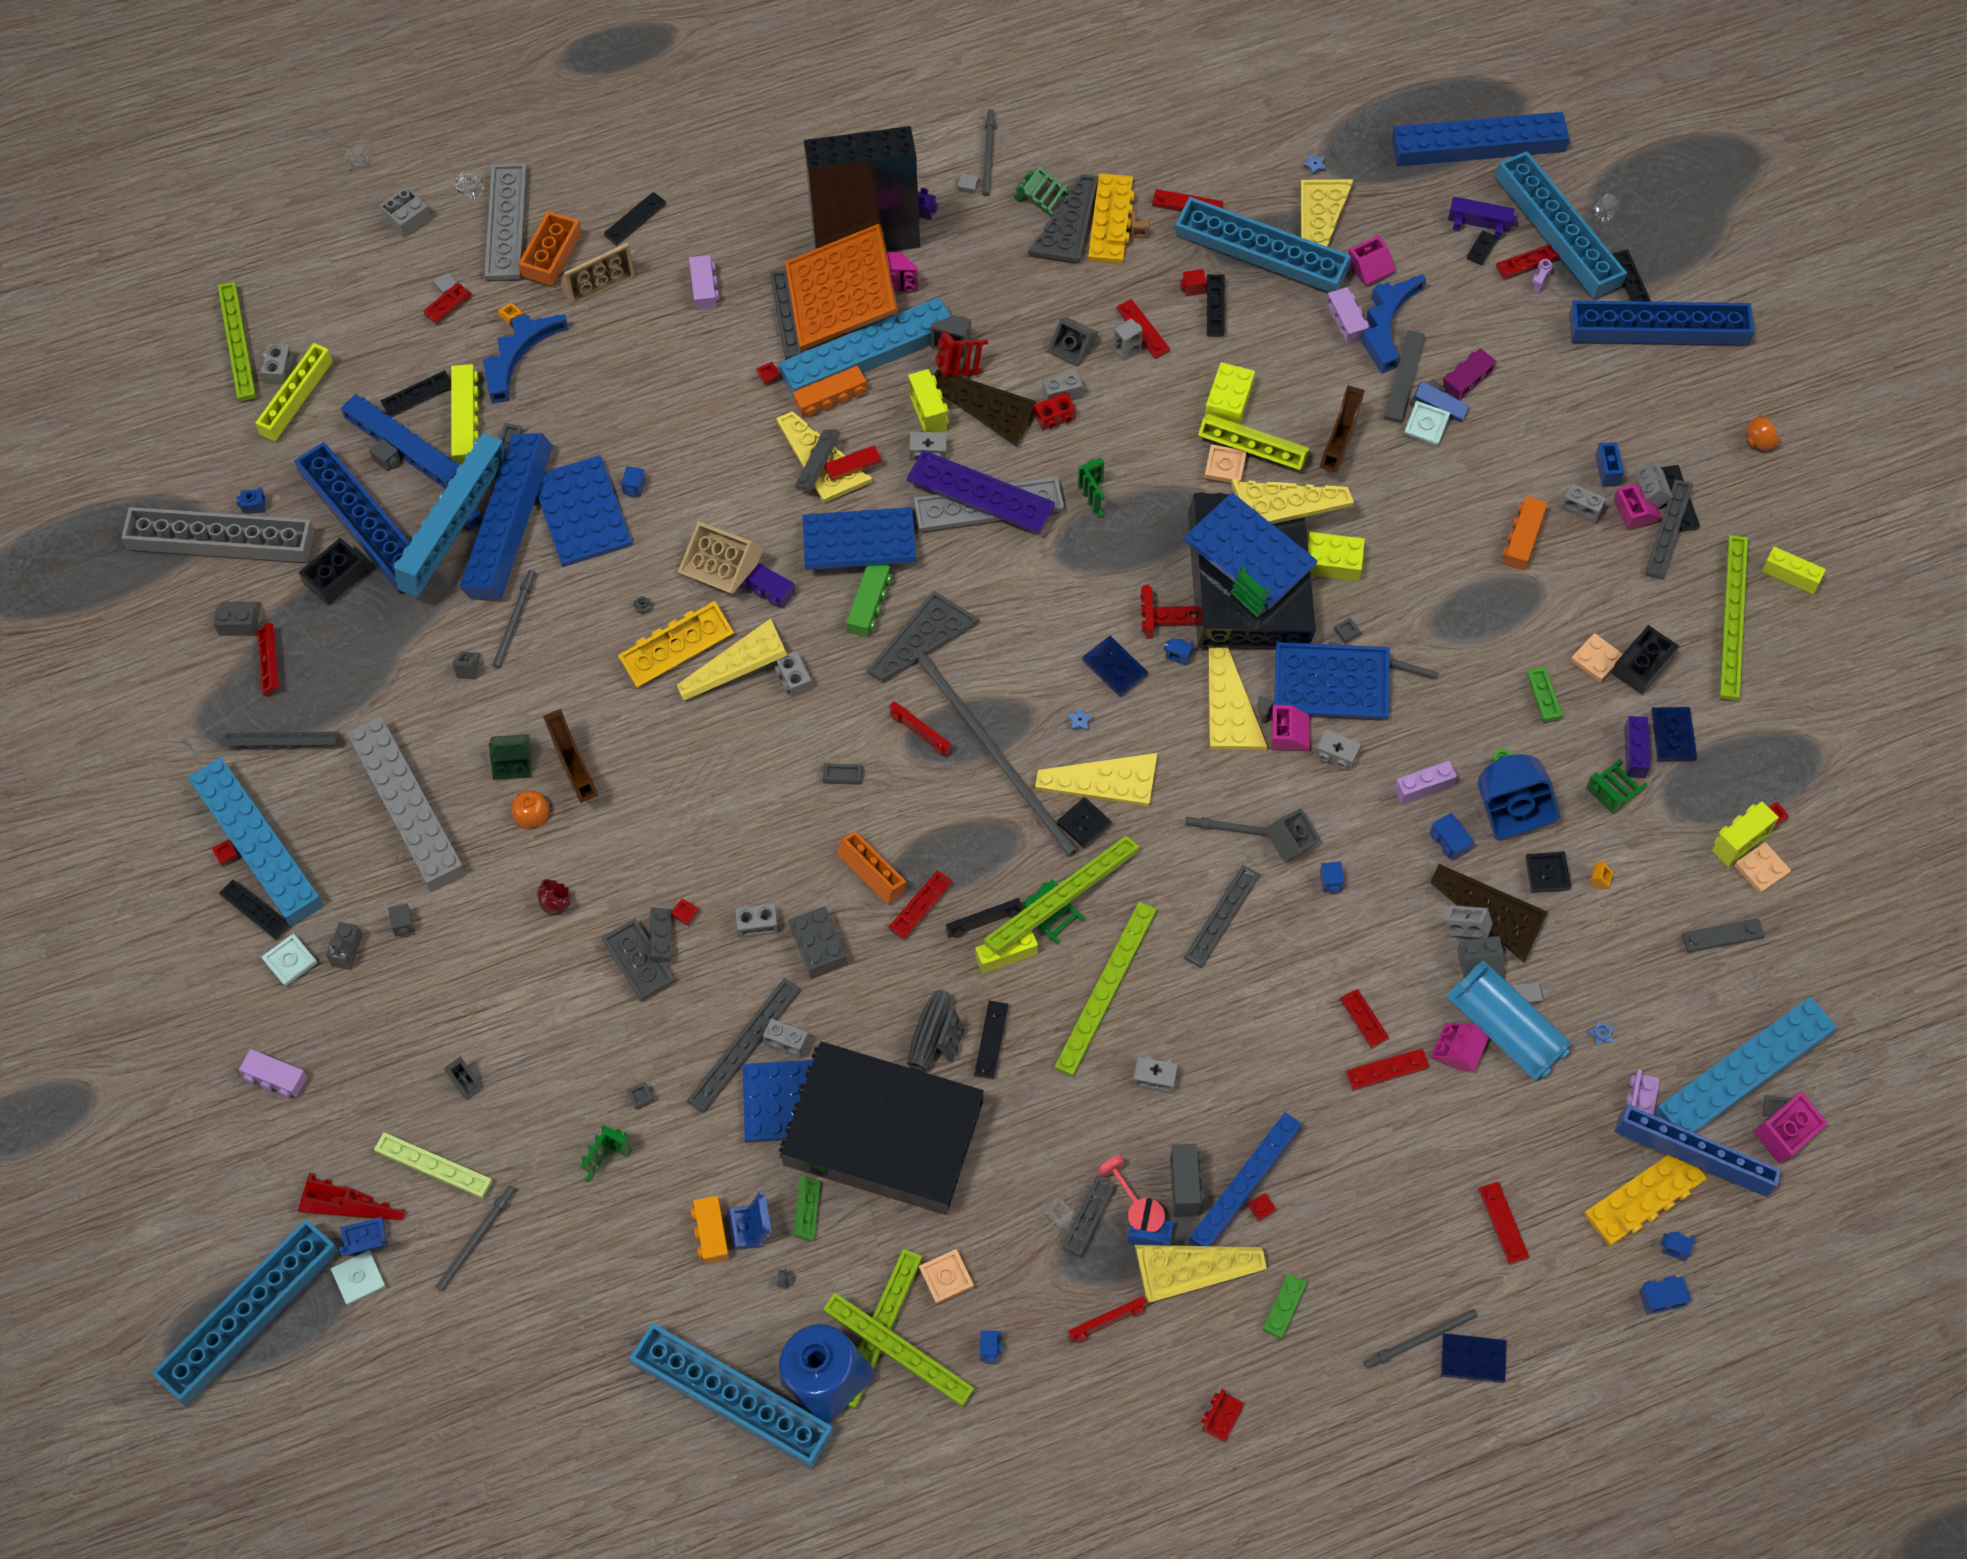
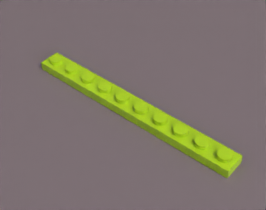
(1733, 618)
(1061, 895)
(1105, 989)

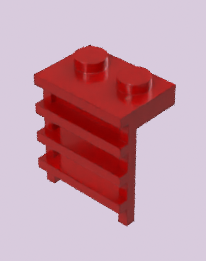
(950, 355)

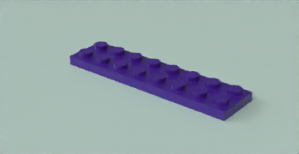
(981, 491)

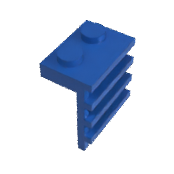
(750, 1223)
(363, 1236)
(1142, 1237)

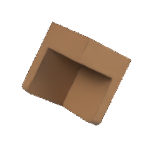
(1139, 227)

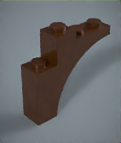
(1343, 430)
(569, 756)

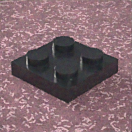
(1084, 822)
(1548, 871)

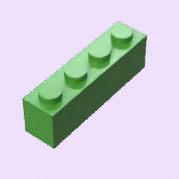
(868, 600)

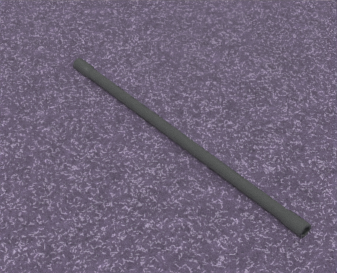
(1064, 842)

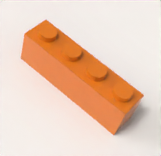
(830, 391)
(1525, 532)
(871, 867)

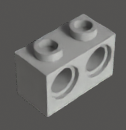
(1127, 339)
(276, 363)
(1654, 485)
(1583, 503)
(795, 673)
(1468, 921)
(757, 925)
(786, 1038)

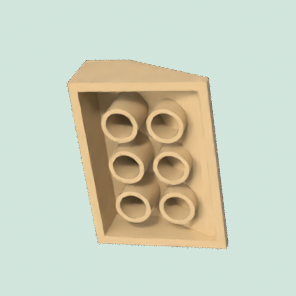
(598, 275)
(719, 558)

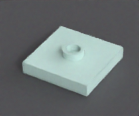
(1426, 423)
(289, 960)
(358, 1278)

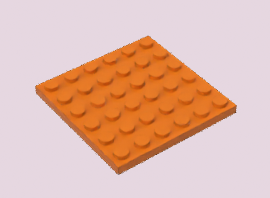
(841, 287)

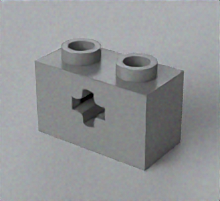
(1066, 383)
(929, 441)
(1334, 742)
(1163, 1081)

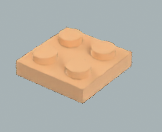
(1225, 464)
(1596, 657)
(1762, 868)
(946, 1276)

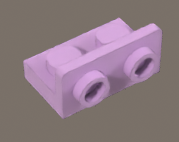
(1643, 1092)

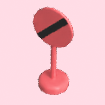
(1143, 1213)

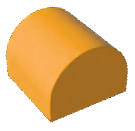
(508, 312)
(1601, 875)

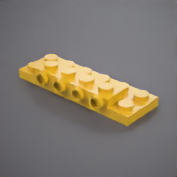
(1111, 218)
(675, 644)
(1644, 1198)

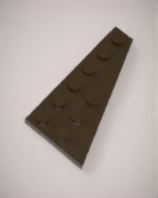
(995, 408)
(1512, 918)

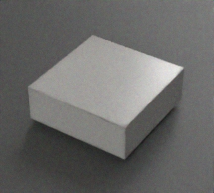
(968, 183)
(444, 283)

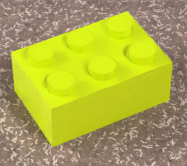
(1230, 392)
(928, 401)
(1336, 555)
(1744, 833)

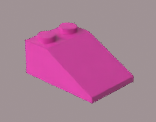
(1790, 1127)

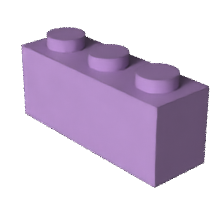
(703, 282)
(1347, 314)
(1425, 782)
(272, 1074)

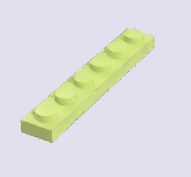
(433, 1165)

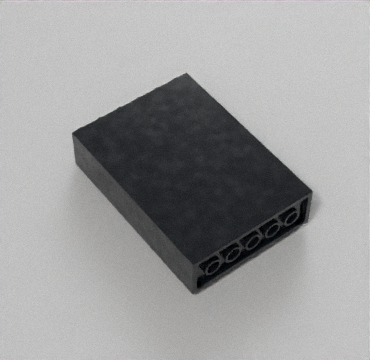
(864, 183)
(1228, 623)
(882, 1127)

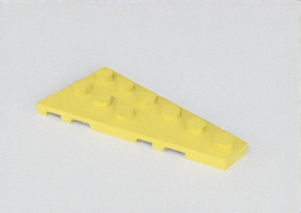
(1321, 207)
(1287, 501)
(746, 655)
(1230, 712)
(1114, 780)
(1181, 1269)

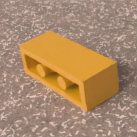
(710, 1230)

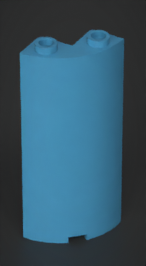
(1510, 1020)

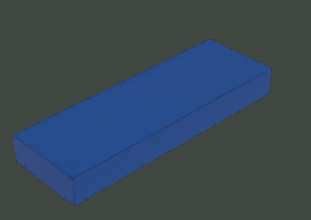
(1441, 400)

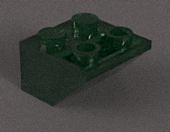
(511, 756)

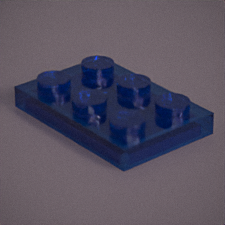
(1115, 666)
(1673, 734)
(1473, 1358)

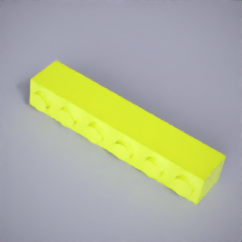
(294, 392)
(463, 411)
(1253, 441)

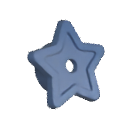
(1314, 167)
(1079, 724)
(1607, 1030)

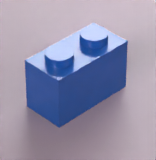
(1609, 464)
(1451, 837)
(1664, 1295)

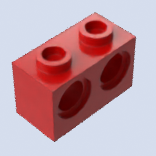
(1054, 409)

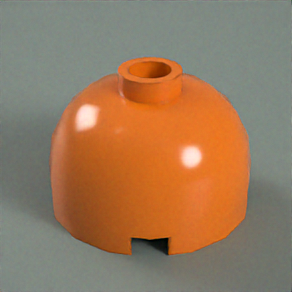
(1762, 434)
(530, 809)

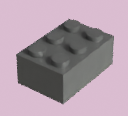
(818, 942)
(1186, 1180)

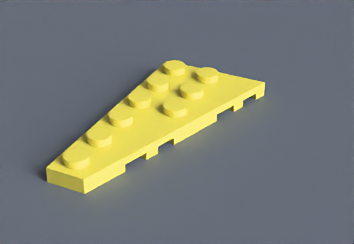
(803, 441)

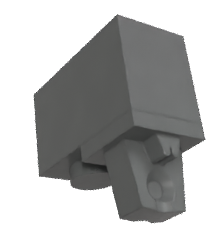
(344, 945)

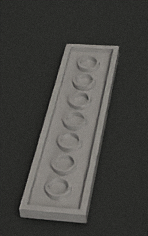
(505, 221)
(941, 512)

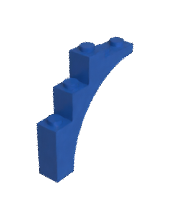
(1388, 300)
(512, 348)

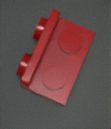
(1222, 1415)

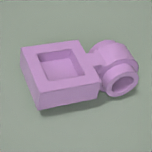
(1544, 268)

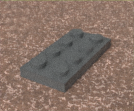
(631, 953)

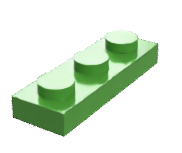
(1544, 694)
(806, 1208)
(1284, 1306)

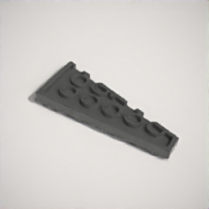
(1068, 226)
(928, 629)

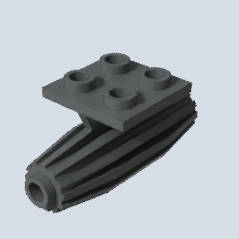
(936, 1030)

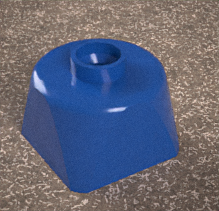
(1517, 795)
(823, 1370)

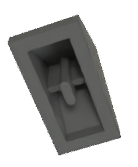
(466, 665)
(462, 1078)

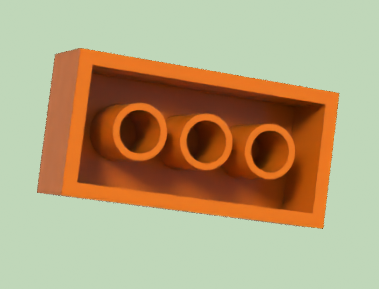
(550, 248)

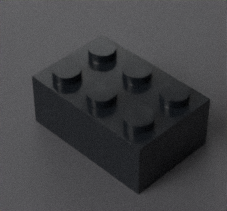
(333, 571)
(1645, 659)

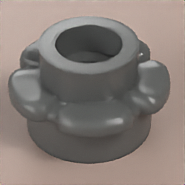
(642, 609)
(783, 1278)

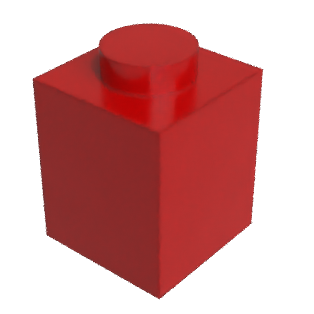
(1193, 282)

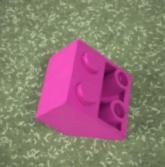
(1371, 260)
(903, 272)
(1634, 508)
(1289, 728)
(1460, 1046)

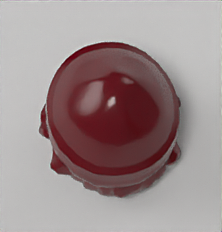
(553, 897)

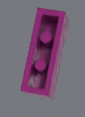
(1469, 374)

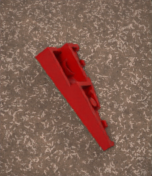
(328, 1199)

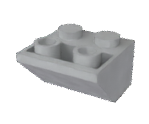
(405, 211)

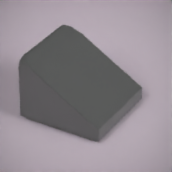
(1264, 708)

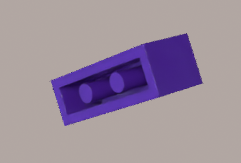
(769, 585)
(1637, 747)

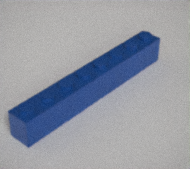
(409, 446)
(1697, 1150)
(1246, 1182)

